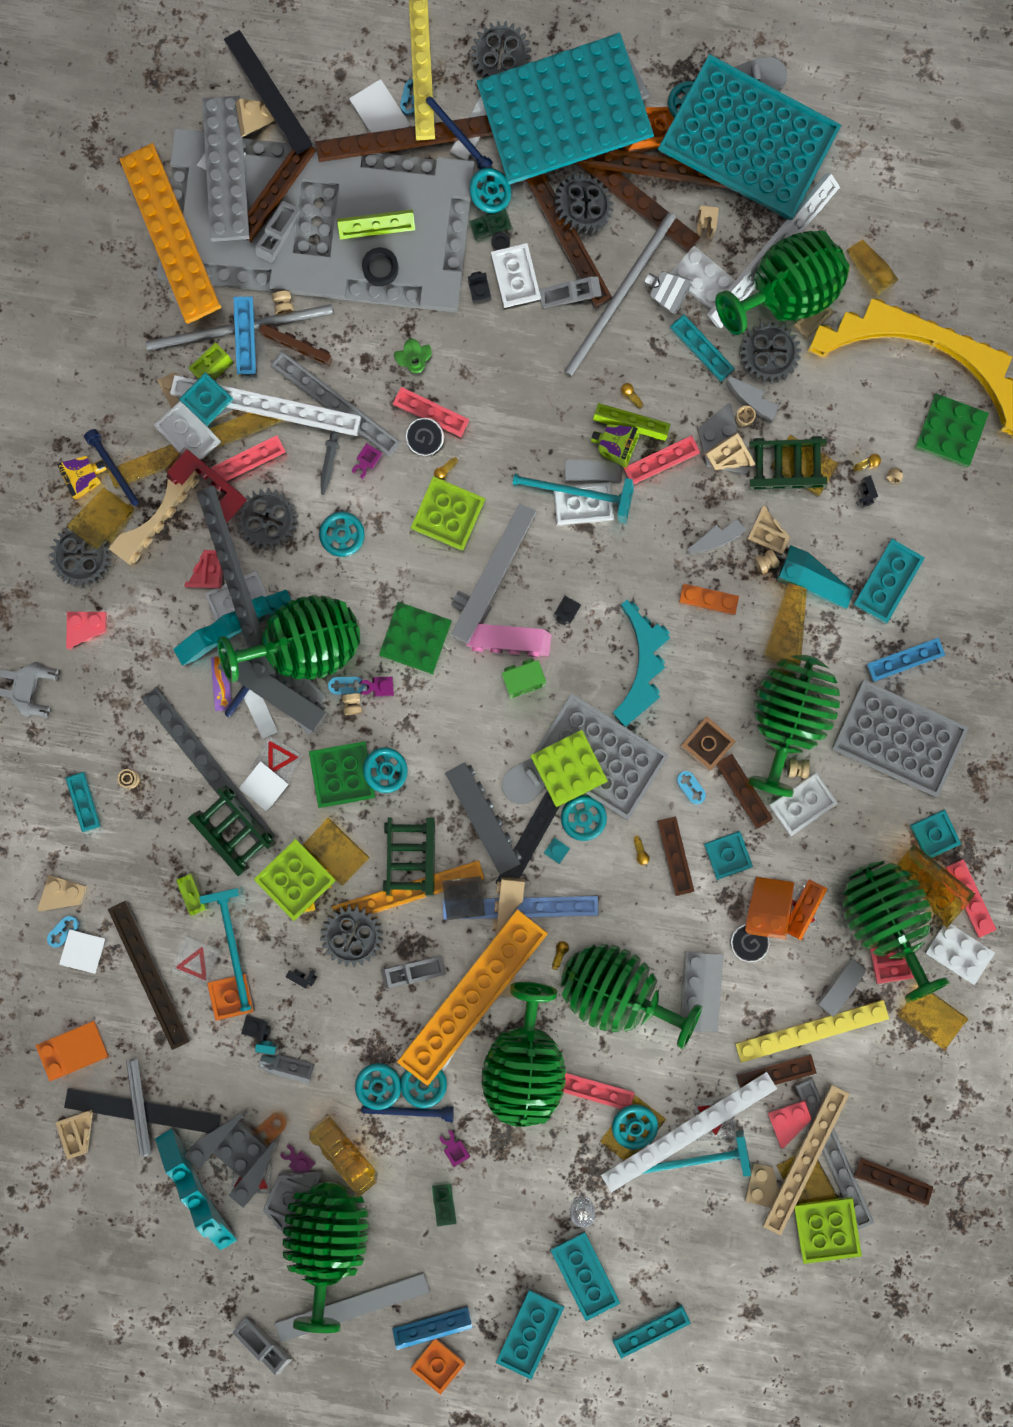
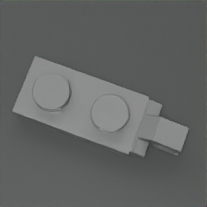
(287, 1067)

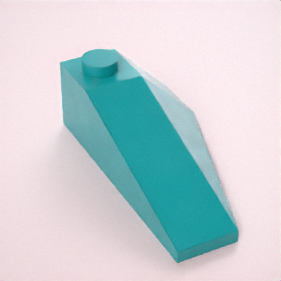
(807, 572)

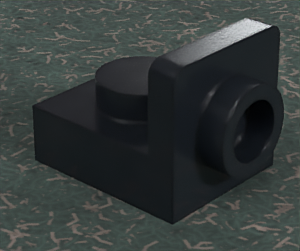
(479, 287)
(868, 488)
(566, 611)
(298, 977)
(256, 1027)

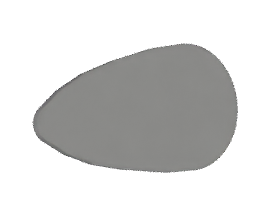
(767, 70)
(522, 783)

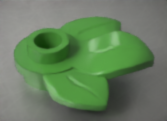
(413, 353)

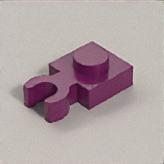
(368, 459)
(380, 686)
(455, 1151)
(299, 1162)

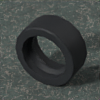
(376, 252)

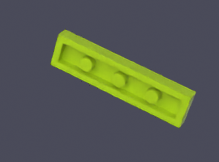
(376, 224)
(645, 425)

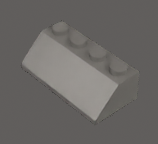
(702, 986)

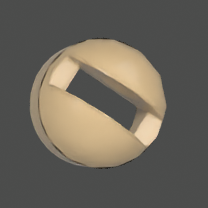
(895, 475)

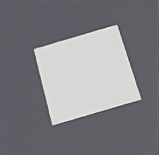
(263, 786)
(82, 951)

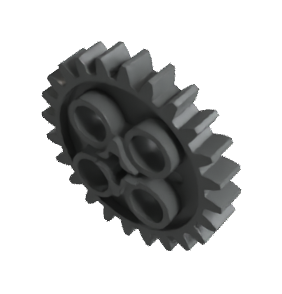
(484, 49)
(598, 204)
(768, 335)
(260, 535)
(79, 572)
(335, 928)

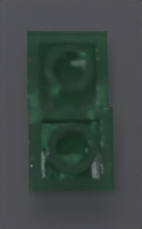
(490, 225)
(444, 1205)

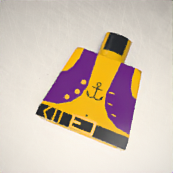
(81, 475)

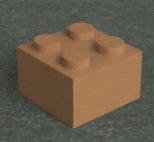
(707, 743)

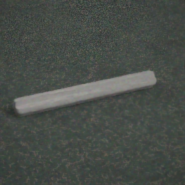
(138, 1107)

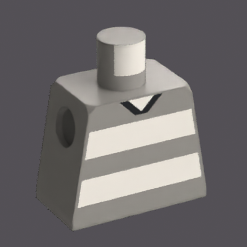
(669, 289)

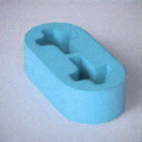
(405, 99)
(345, 690)
(694, 784)
(60, 928)

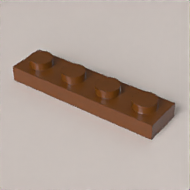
(289, 341)
(743, 791)
(675, 856)
(781, 1071)
(893, 1181)

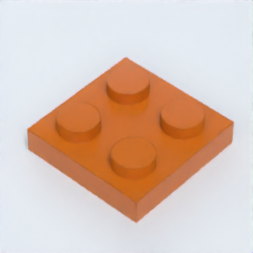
(226, 999)
(437, 1365)

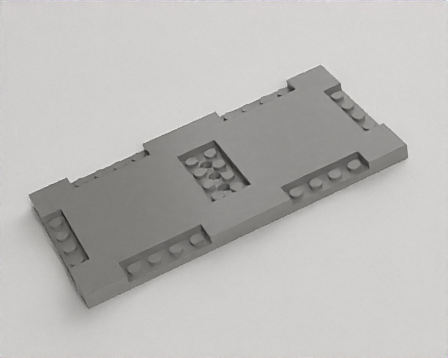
(377, 183)

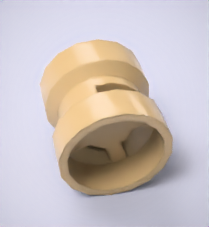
(282, 302)
(744, 413)
(766, 561)
(351, 699)
(798, 768)
(132, 778)

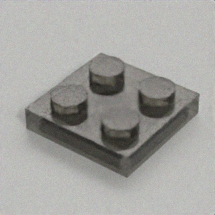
(463, 898)

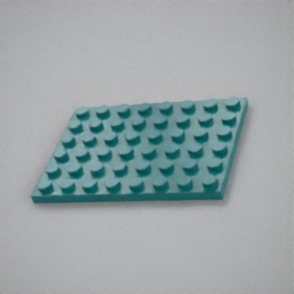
(565, 108)
(750, 137)

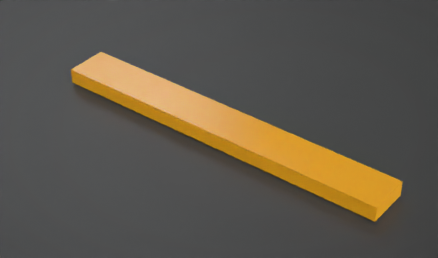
(380, 901)

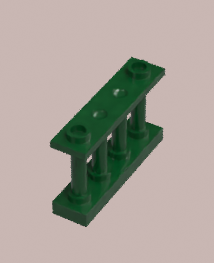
(798, 480)
(214, 834)
(426, 867)

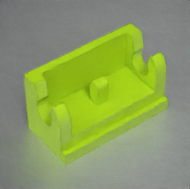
(212, 362)
(191, 892)

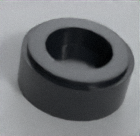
(500, 241)

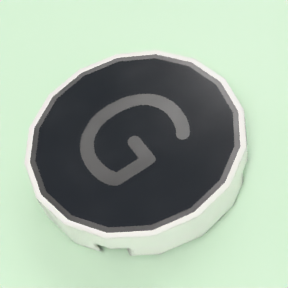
(425, 436)
(748, 946)

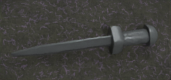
(331, 445)

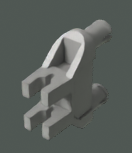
(24, 688)

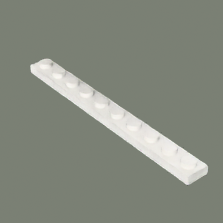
(805, 214)
(280, 408)
(688, 1132)

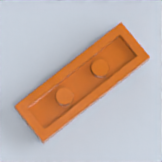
(709, 599)
(805, 909)

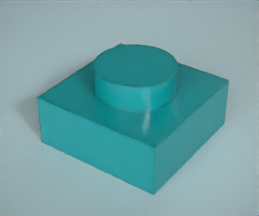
(556, 850)
(266, 1047)

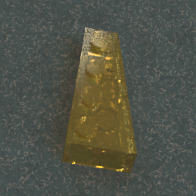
(788, 626)
(942, 889)
(343, 1155)

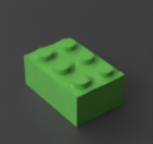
(523, 678)

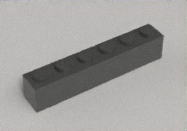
(282, 696)
(481, 815)

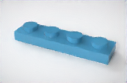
(244, 335)
(905, 659)
(432, 1328)

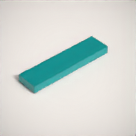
(702, 348)
(651, 1331)

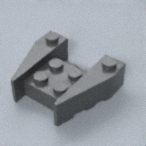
(238, 1149)

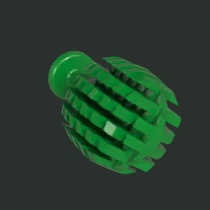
(792, 280)
(301, 640)
(793, 714)
(887, 913)
(618, 992)
(524, 1066)
(324, 1245)

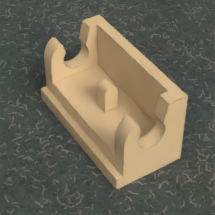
(707, 218)

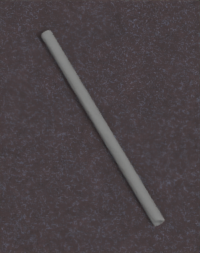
(620, 293)
(230, 329)

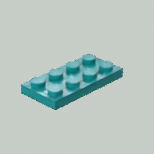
(889, 581)
(585, 1276)
(530, 1334)

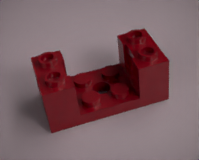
(186, 463)

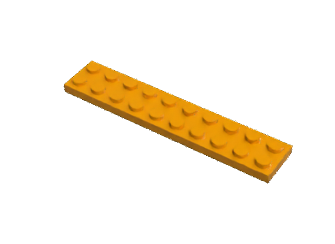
(170, 233)
(472, 997)

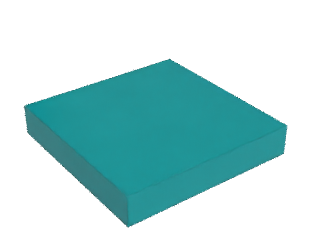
(206, 399)
(935, 834)
(728, 855)

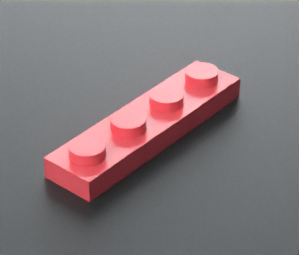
(423, 407)
(249, 459)
(662, 460)
(976, 909)
(597, 1091)

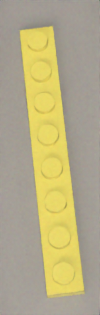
(421, 69)
(811, 1031)

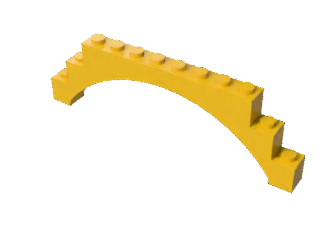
(891, 321)

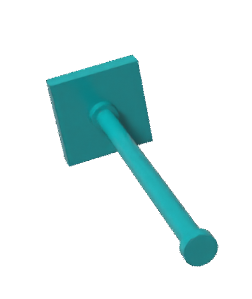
(622, 500)
(222, 899)
(739, 1153)

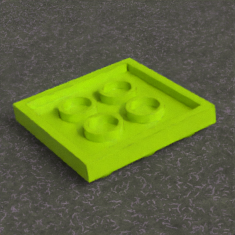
(448, 513)
(568, 768)
(294, 879)
(827, 1230)

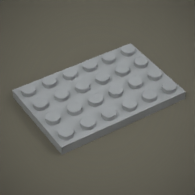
(900, 738)
(624, 756)

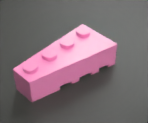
(511, 639)

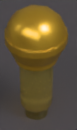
(628, 390)
(873, 460)
(441, 472)
(642, 857)
(561, 949)

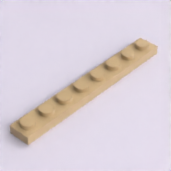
(805, 1159)

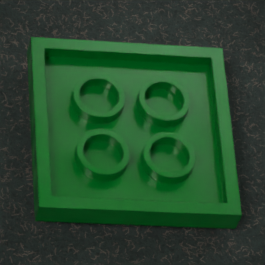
(952, 430)
(415, 638)
(340, 774)

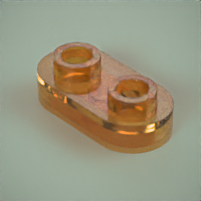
(270, 1129)

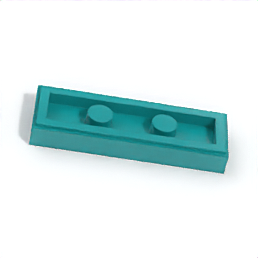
(83, 801)

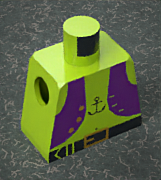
(617, 443)

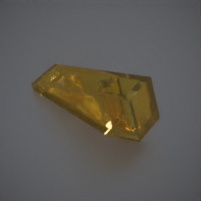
(873, 267)

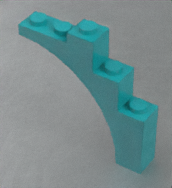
(227, 625)
(648, 640)
(191, 1191)

